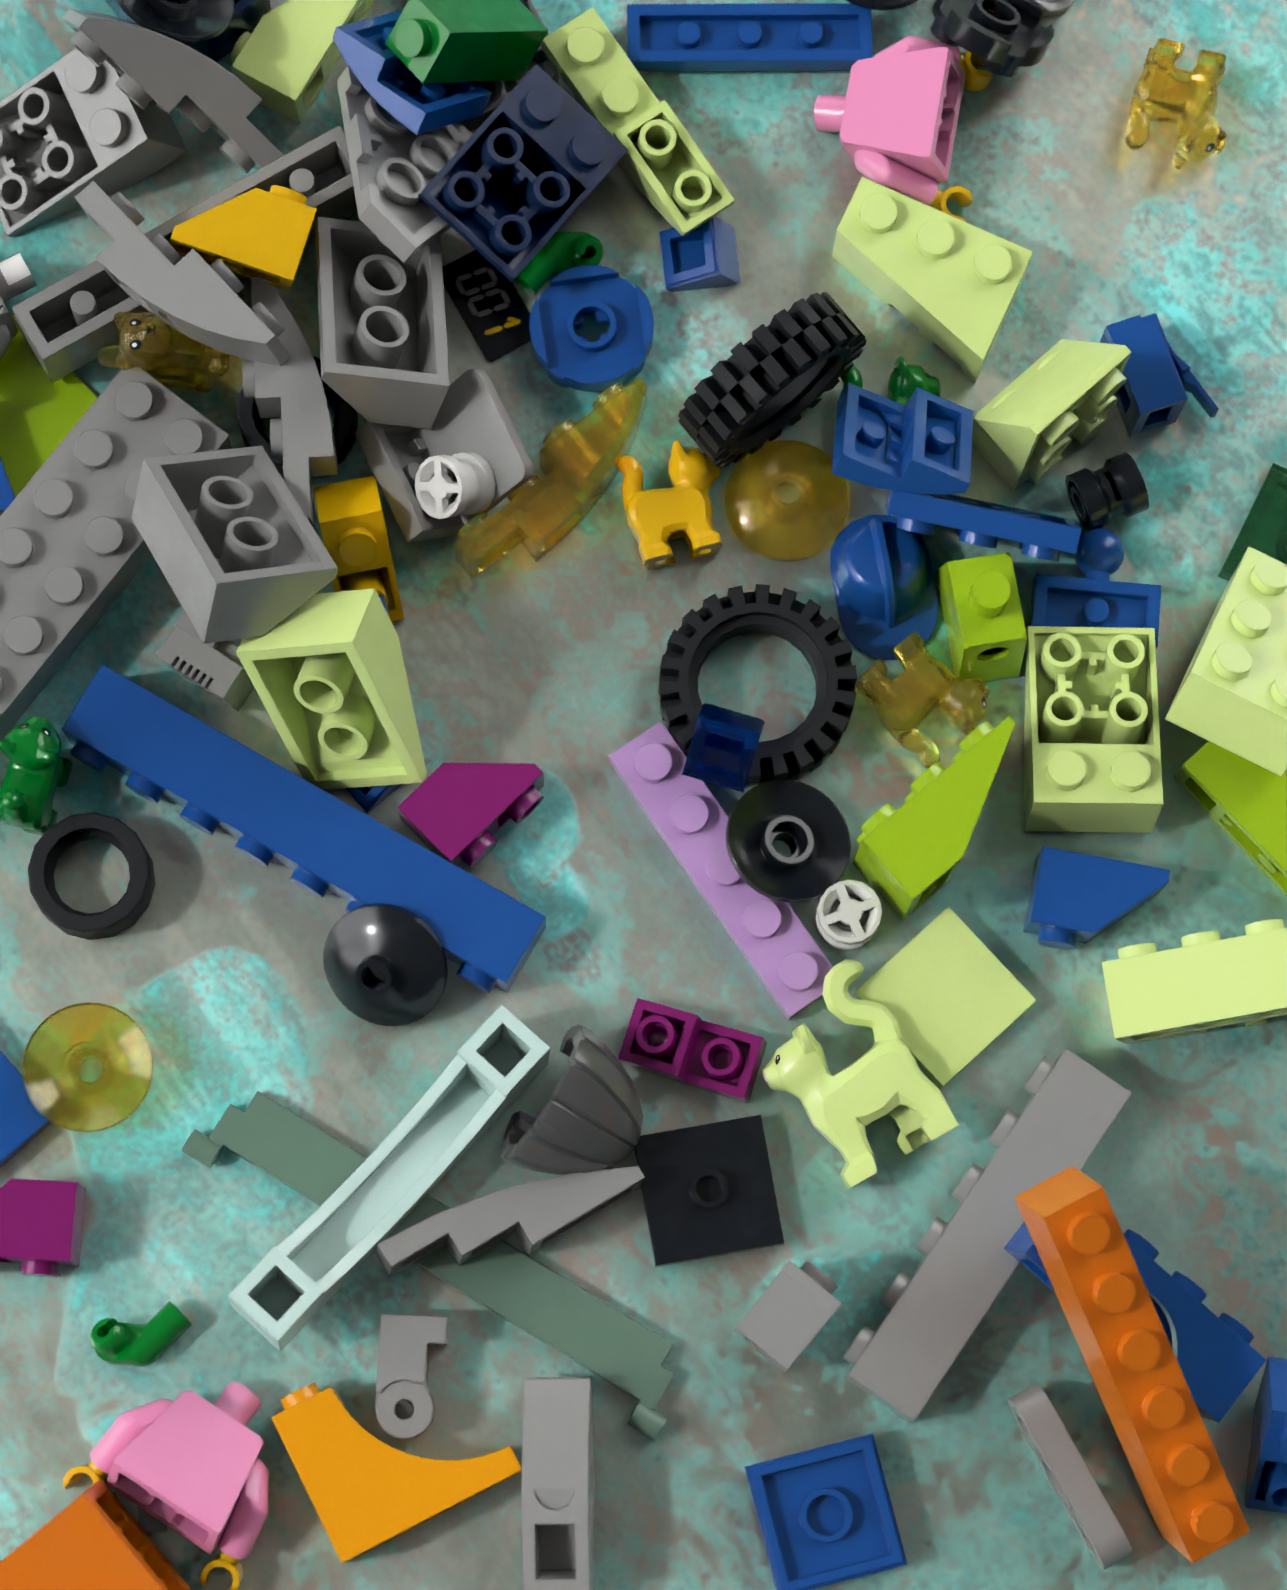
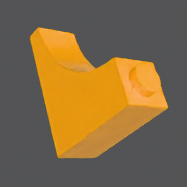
(367, 1487)

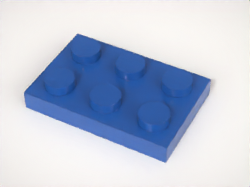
(985, 522)

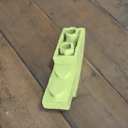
(660, 151)

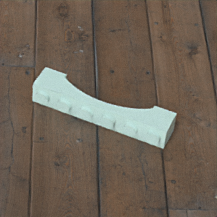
(391, 1182)

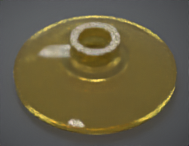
(780, 528)
(69, 1040)

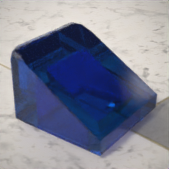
(723, 747)

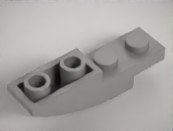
(165, 71)
(179, 290)
(298, 397)
(557, 1484)

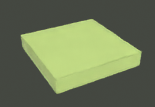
(947, 996)

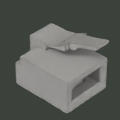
(207, 665)

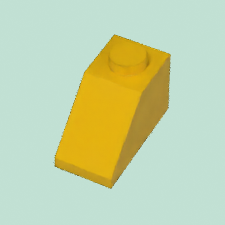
(252, 234)

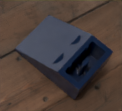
(523, 173)

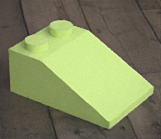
(339, 692)

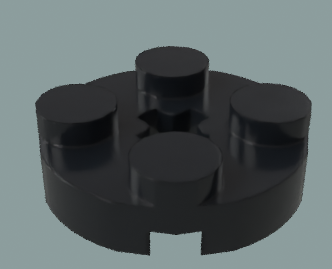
(997, 30)

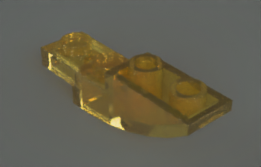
(578, 470)

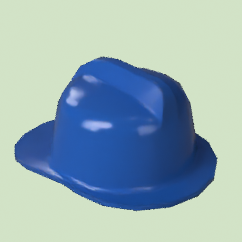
(882, 585)

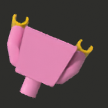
(905, 116)
(191, 1470)

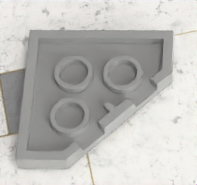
(393, 168)

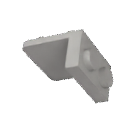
(467, 421)

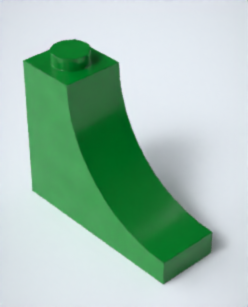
(466, 39)

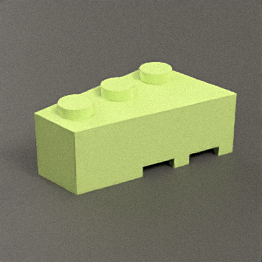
(932, 269)

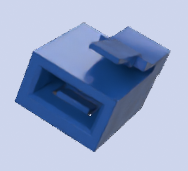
(1154, 376)

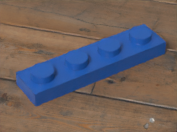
(748, 36)

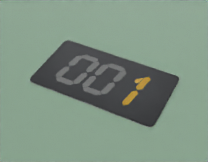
(487, 305)

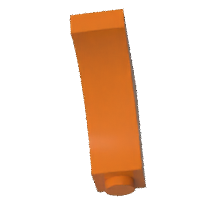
(90, 1548)

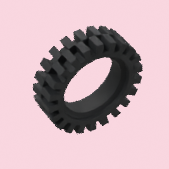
(771, 379)
(784, 618)

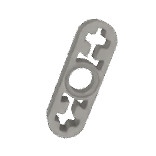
(1070, 1476)

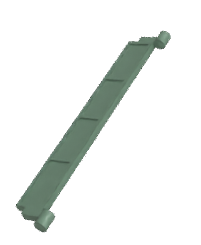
(497, 1278)

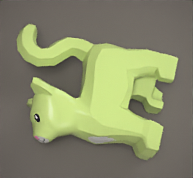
(871, 1087)

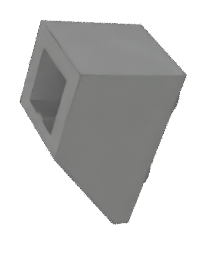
(789, 1313)

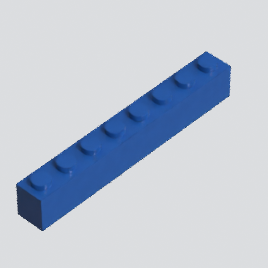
(298, 826)

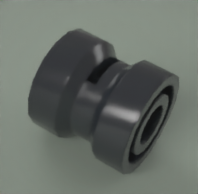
(1107, 492)

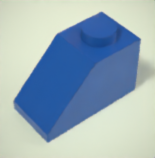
(1084, 895)

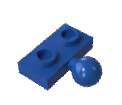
(1095, 599)

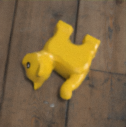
(672, 512)

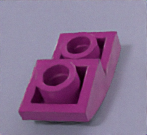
(692, 1050)

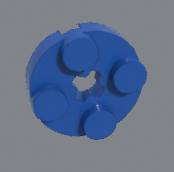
(562, 309)

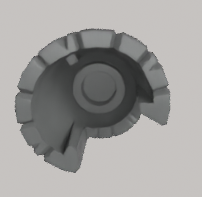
(588, 1123)

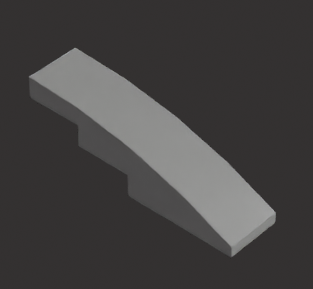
(532, 1211)

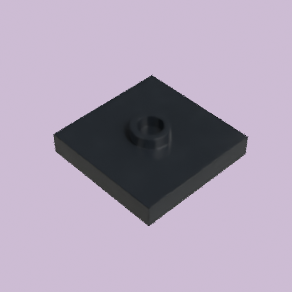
(708, 1191)

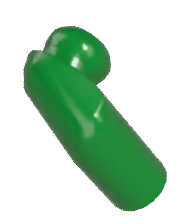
(559, 254)
(138, 1343)

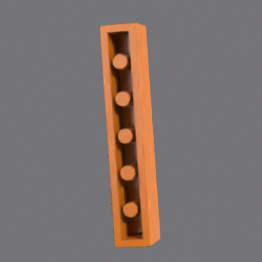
(1132, 1363)

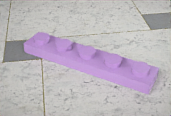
(695, 833)

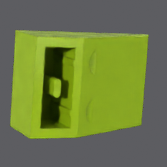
(919, 846)

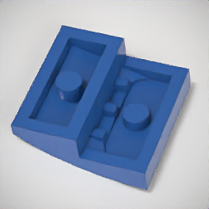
(389, 81)
(901, 446)

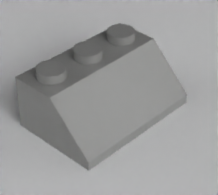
(381, 325)
(229, 540)

